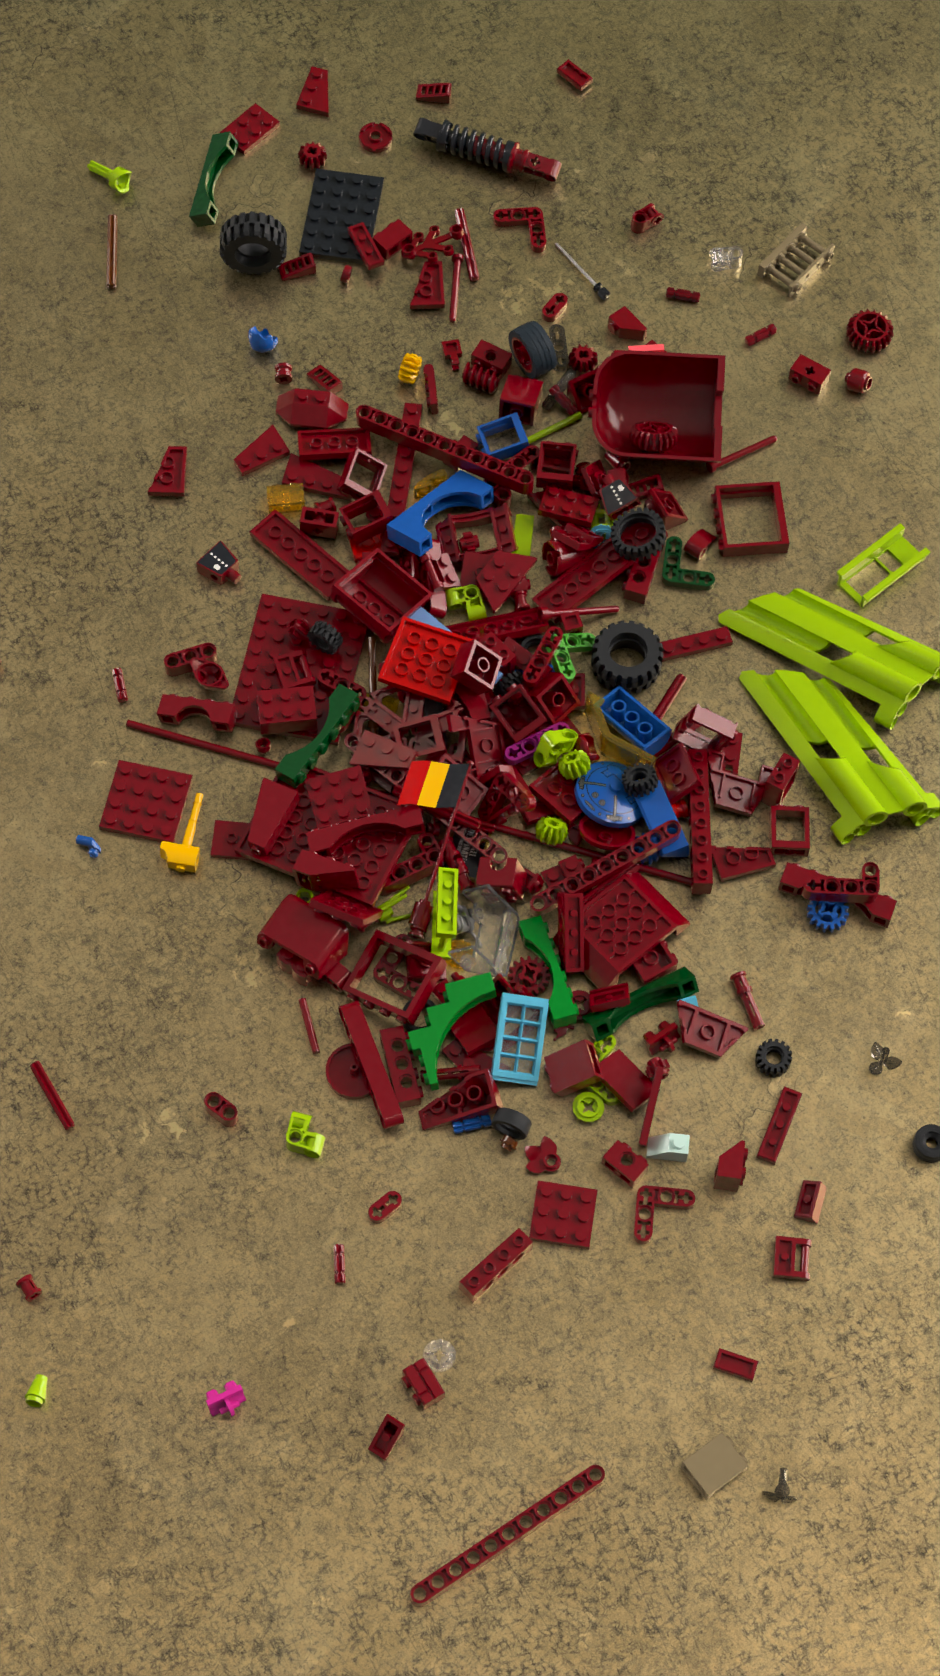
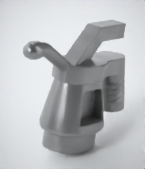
(465, 921)

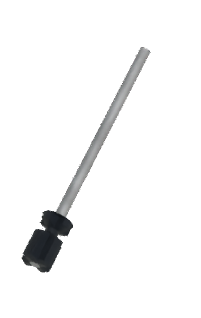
(603, 292)

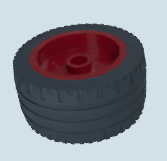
(532, 349)

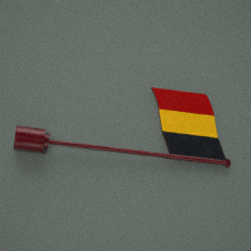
(435, 787)

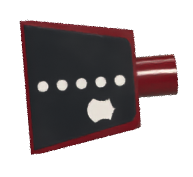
(617, 497)
(219, 565)

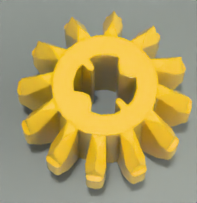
(410, 368)

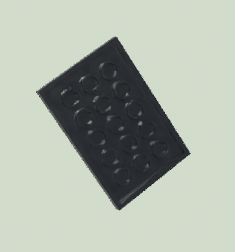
(335, 204)

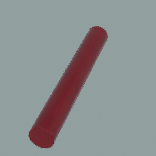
(309, 1026)

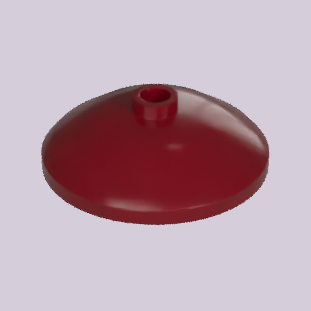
(603, 836)

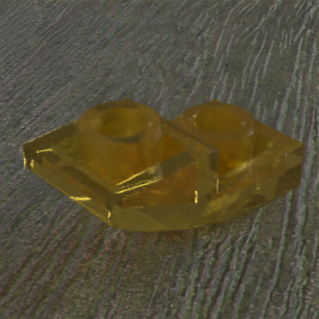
(426, 484)

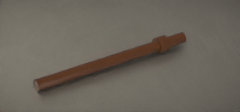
(373, 727)

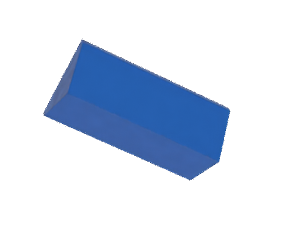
(658, 810)

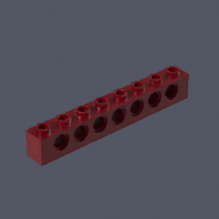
(700, 827)

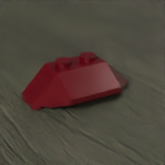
(311, 408)

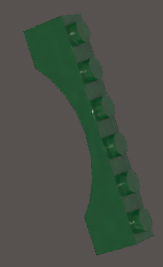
(220, 152)
(296, 765)
(668, 988)

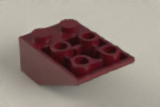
(323, 873)

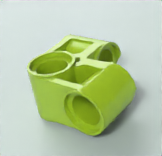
(458, 598)
(554, 744)
(309, 1142)

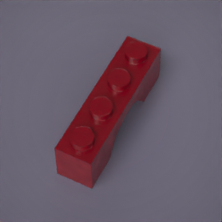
(175, 709)

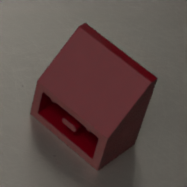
(731, 1168)

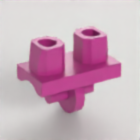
(225, 1401)

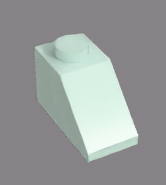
(668, 1147)

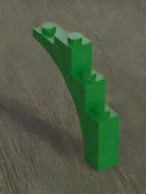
(458, 999)

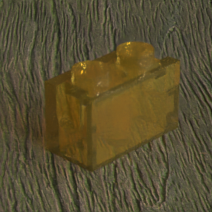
(285, 498)

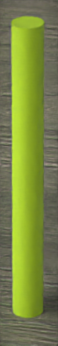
(554, 427)

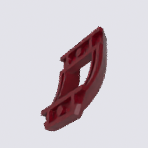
(502, 526)

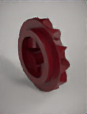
(580, 996)

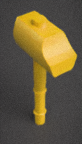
(184, 856)

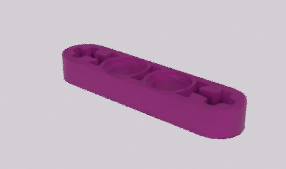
(533, 740)

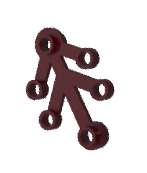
(414, 250)

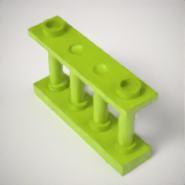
(444, 912)

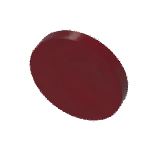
(345, 1074)

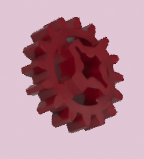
(534, 970)

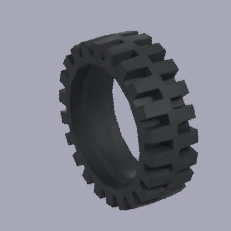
(637, 517)

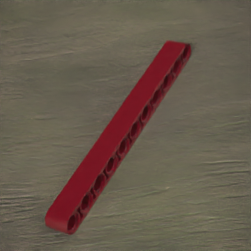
(455, 453)
(460, 830)
(501, 1543)

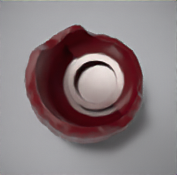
(586, 743)

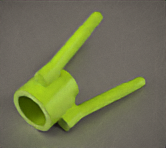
(386, 916)

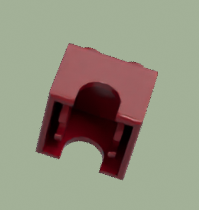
(507, 882)

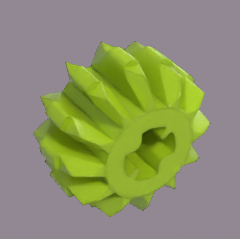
(574, 764)
(551, 830)

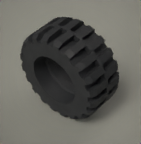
(253, 243)
(627, 636)

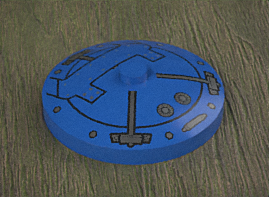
(604, 797)

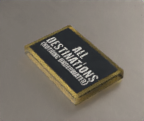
(468, 854)

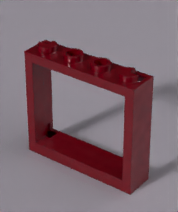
(745, 491)
(424, 991)

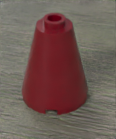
(561, 556)

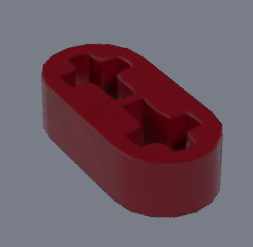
(552, 305)
(387, 1210)

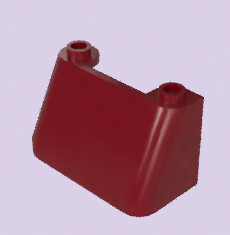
(306, 934)

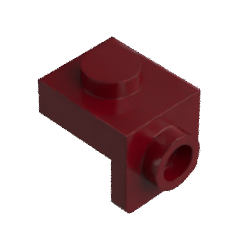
(533, 883)

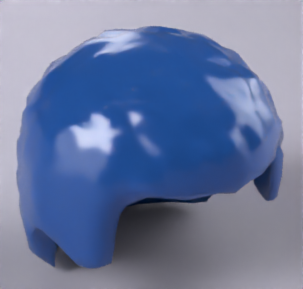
(261, 340)

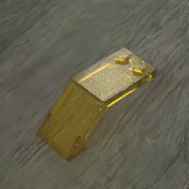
(609, 744)

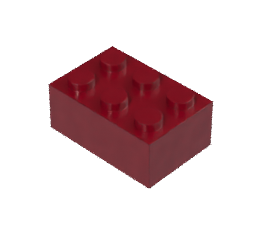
(286, 710)

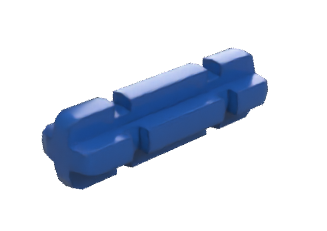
(471, 1124)

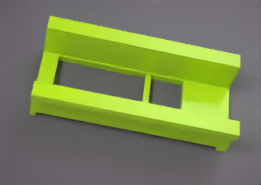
(897, 547)

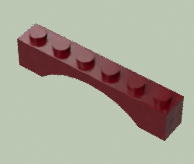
(403, 821)
(877, 912)

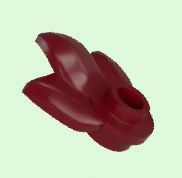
(541, 1155)

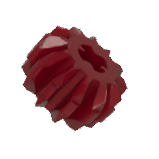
(312, 155)
(583, 359)

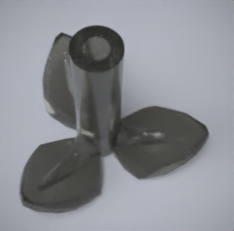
(881, 1054)
(782, 1489)

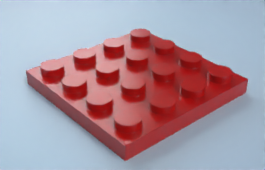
(422, 660)

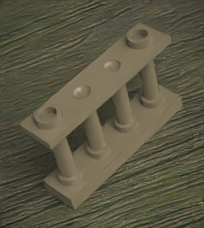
(768, 265)

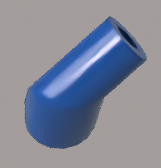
(94, 848)

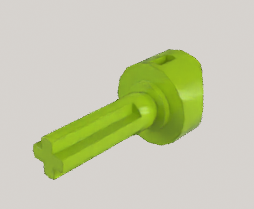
(118, 178)

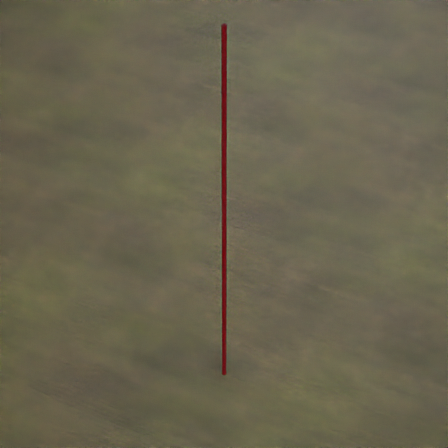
(500, 828)

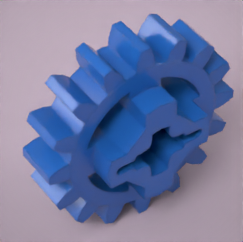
(826, 919)

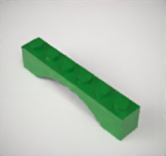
(536, 939)

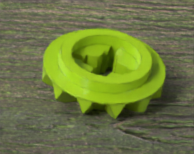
(588, 1098)

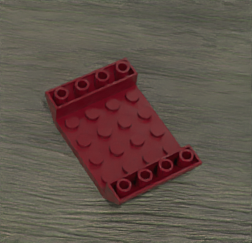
(625, 926)

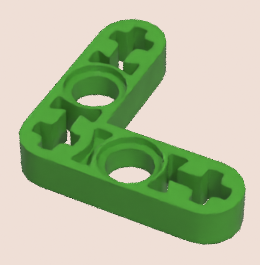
(565, 648)

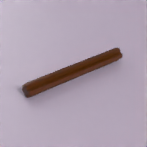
(111, 251)

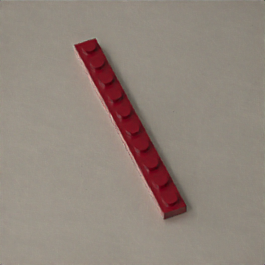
(401, 477)

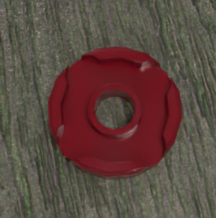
(375, 145)

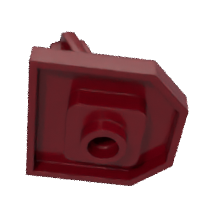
(591, 478)

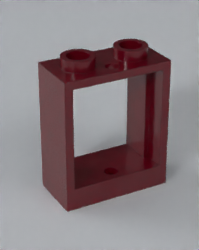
(373, 464)
(557, 480)
(361, 506)
(498, 700)
(437, 731)
(780, 780)
(789, 848)

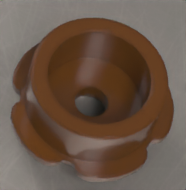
(508, 1143)

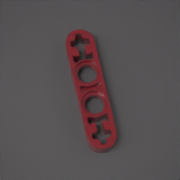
(539, 655)

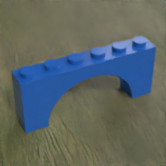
(458, 490)

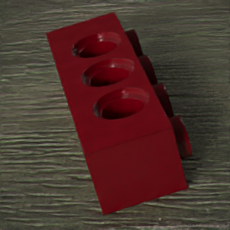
(635, 590)
(397, 1037)
(495, 1265)

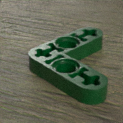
(678, 573)

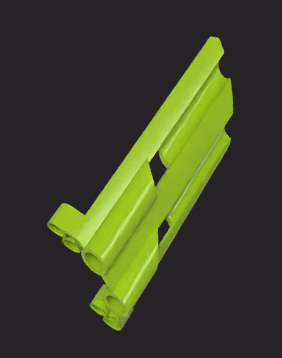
(806, 624)
(859, 789)

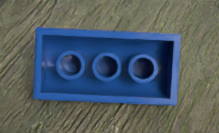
(635, 721)

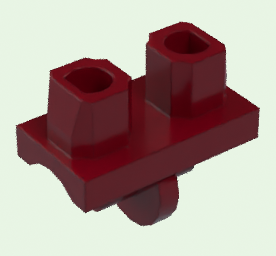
(663, 1039)

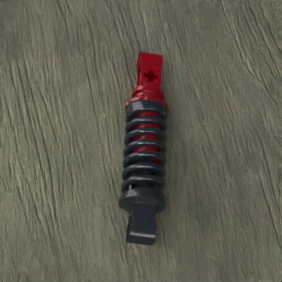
(481, 149)

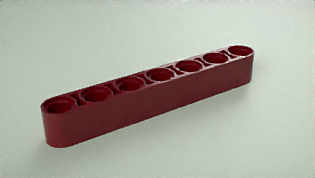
(371, 1065)

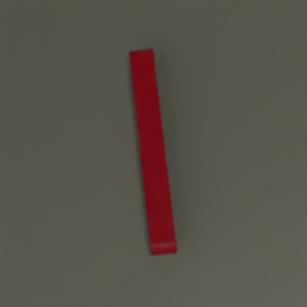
(610, 860)

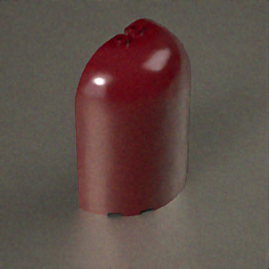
(662, 388)

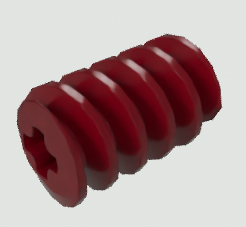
(480, 379)

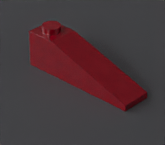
(469, 1099)

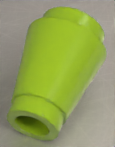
(37, 1392)

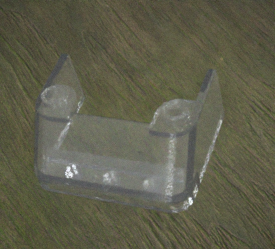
(495, 936)

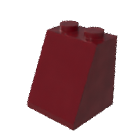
(521, 396)

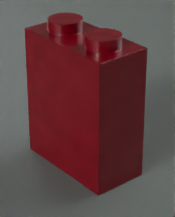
(573, 1068)

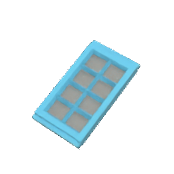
(519, 1039)

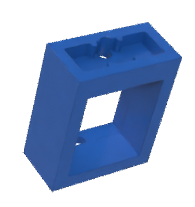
(498, 426)

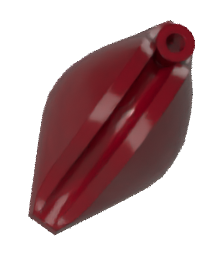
(209, 674)

